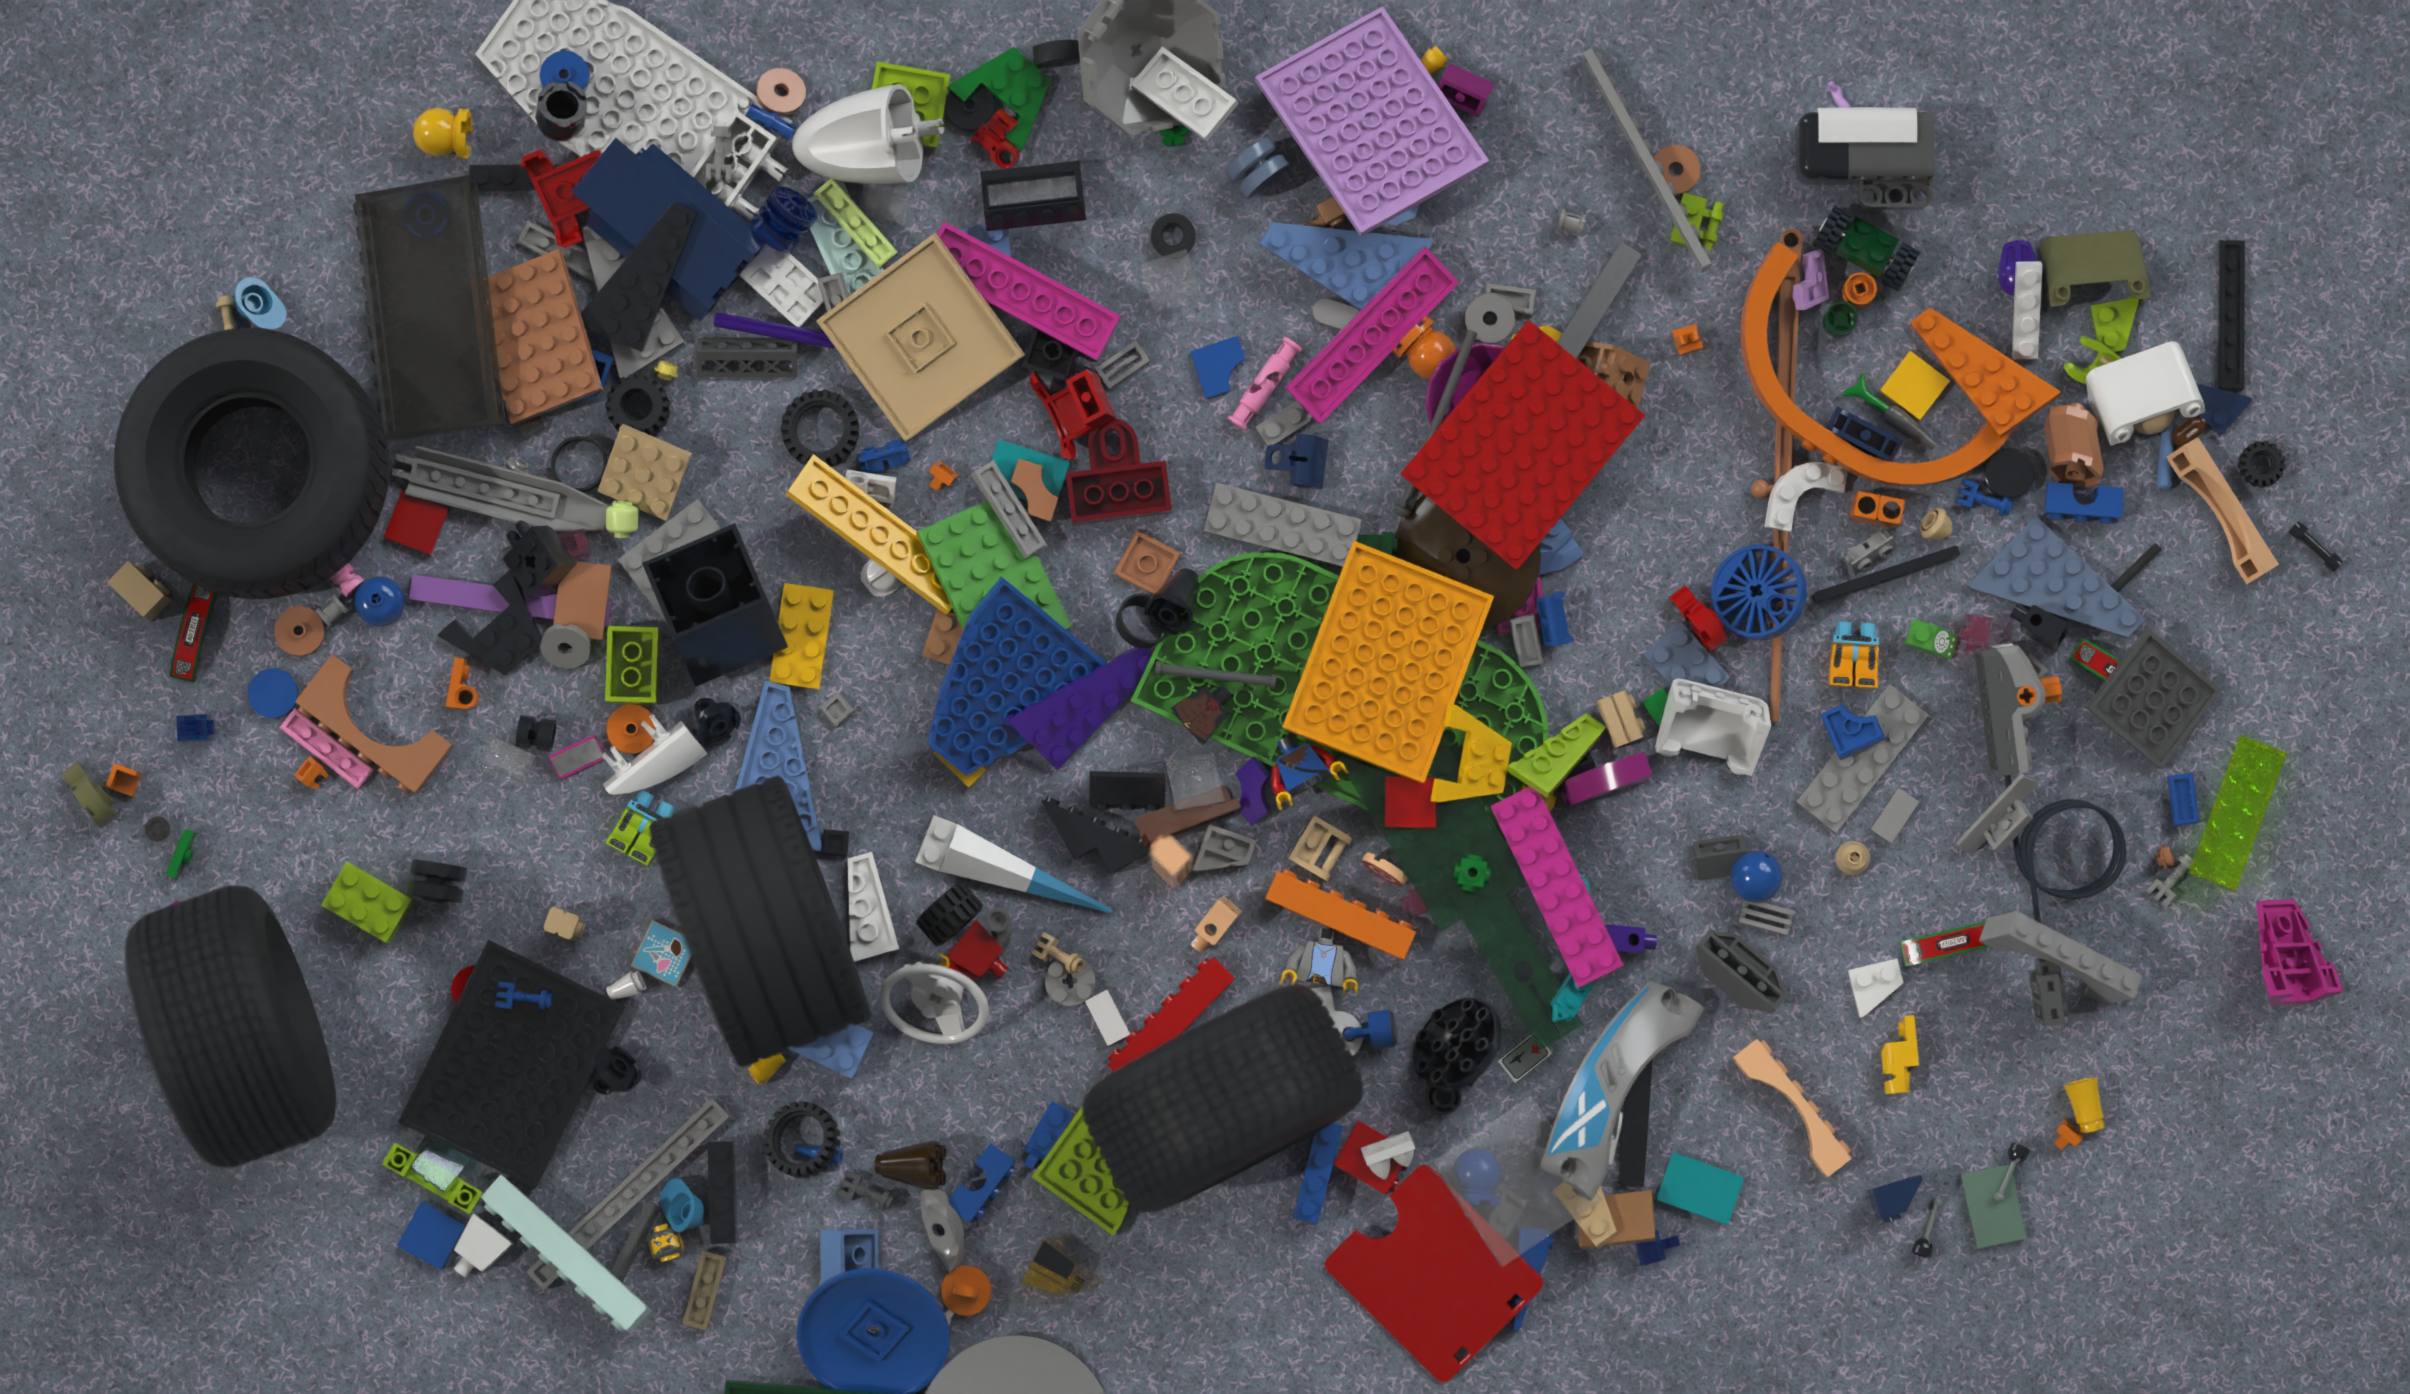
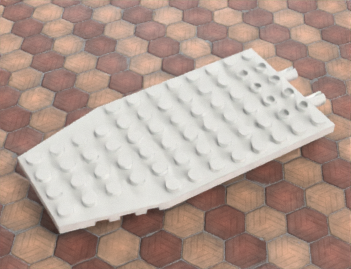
(638, 89)

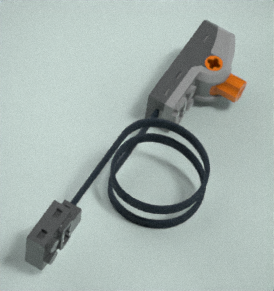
(2002, 677)

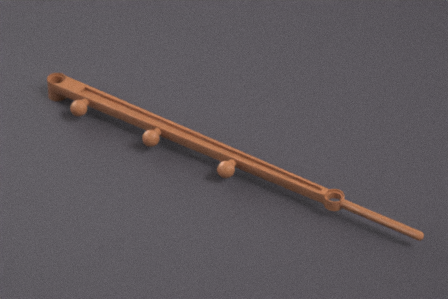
(1786, 374)

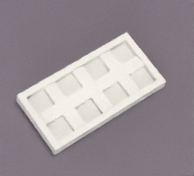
(784, 284)

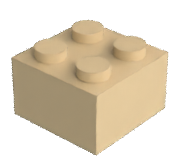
(139, 590)

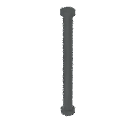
(1215, 674)

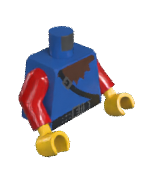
(1301, 769)

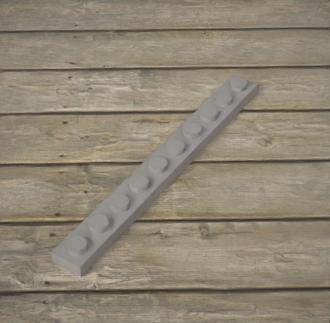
(1652, 168)
(638, 1184)

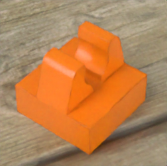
(1687, 339)
(942, 475)
(309, 771)
(2068, 1134)

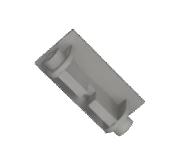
(1862, 559)

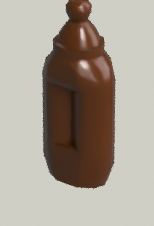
(2188, 431)

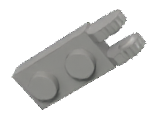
(1283, 424)

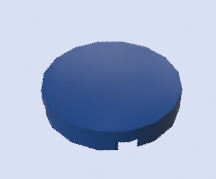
(273, 693)

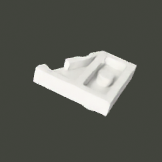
(1874, 983)

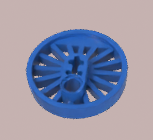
(1751, 600)

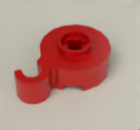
(1704, 621)

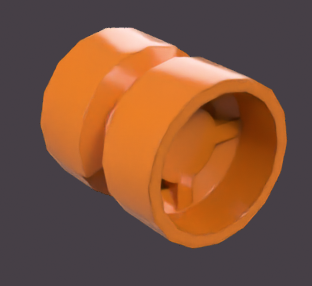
(1859, 290)

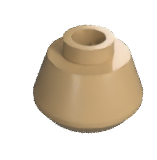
(1936, 525)
(1848, 851)

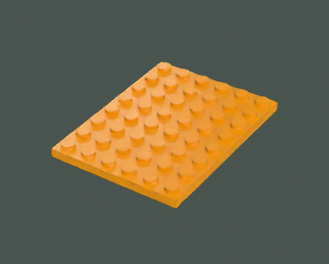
(1387, 662)

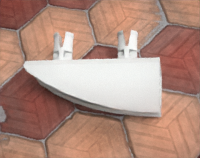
(665, 758)

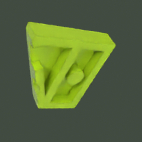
(2114, 322)

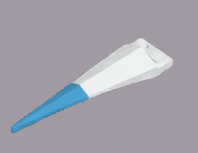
(964, 854)

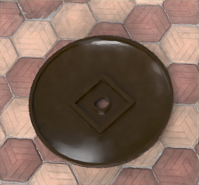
(1433, 542)

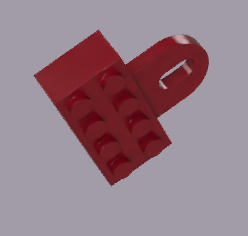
(1118, 484)

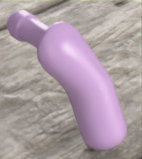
(1837, 95)

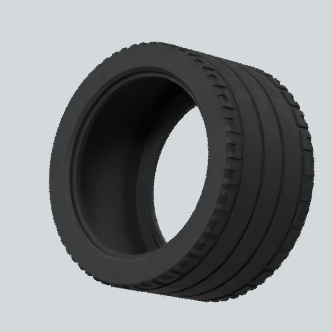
(759, 921)

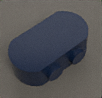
(1864, 434)

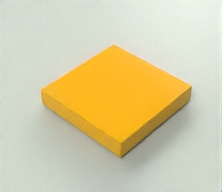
(1914, 385)

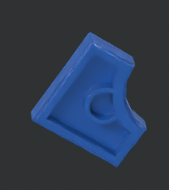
(1215, 365)
(1851, 732)

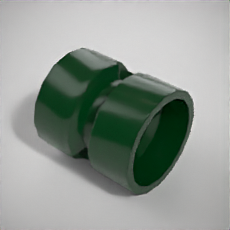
(1840, 319)

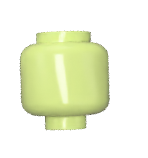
(621, 518)

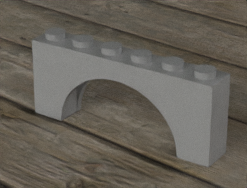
(2105, 978)

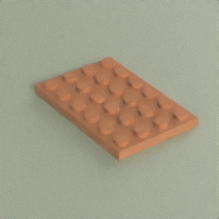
(540, 338)

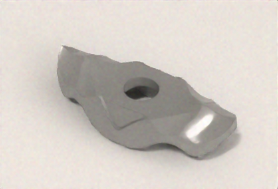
(937, 1209)

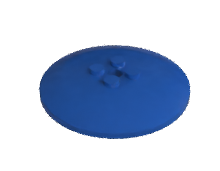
(850, 1357)

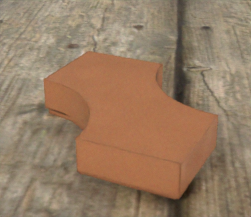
(1029, 479)

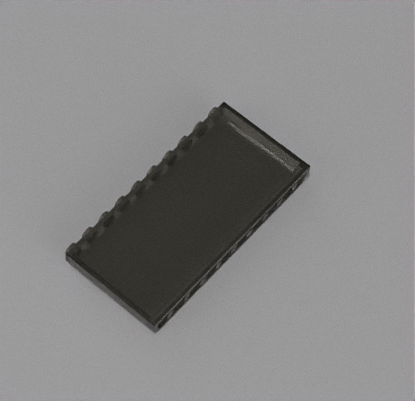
(429, 308)

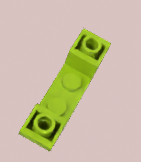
(458, 1193)

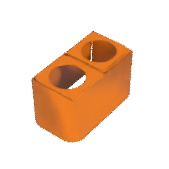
(1880, 501)

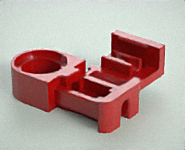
(994, 134)

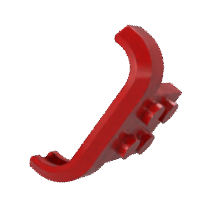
(555, 193)

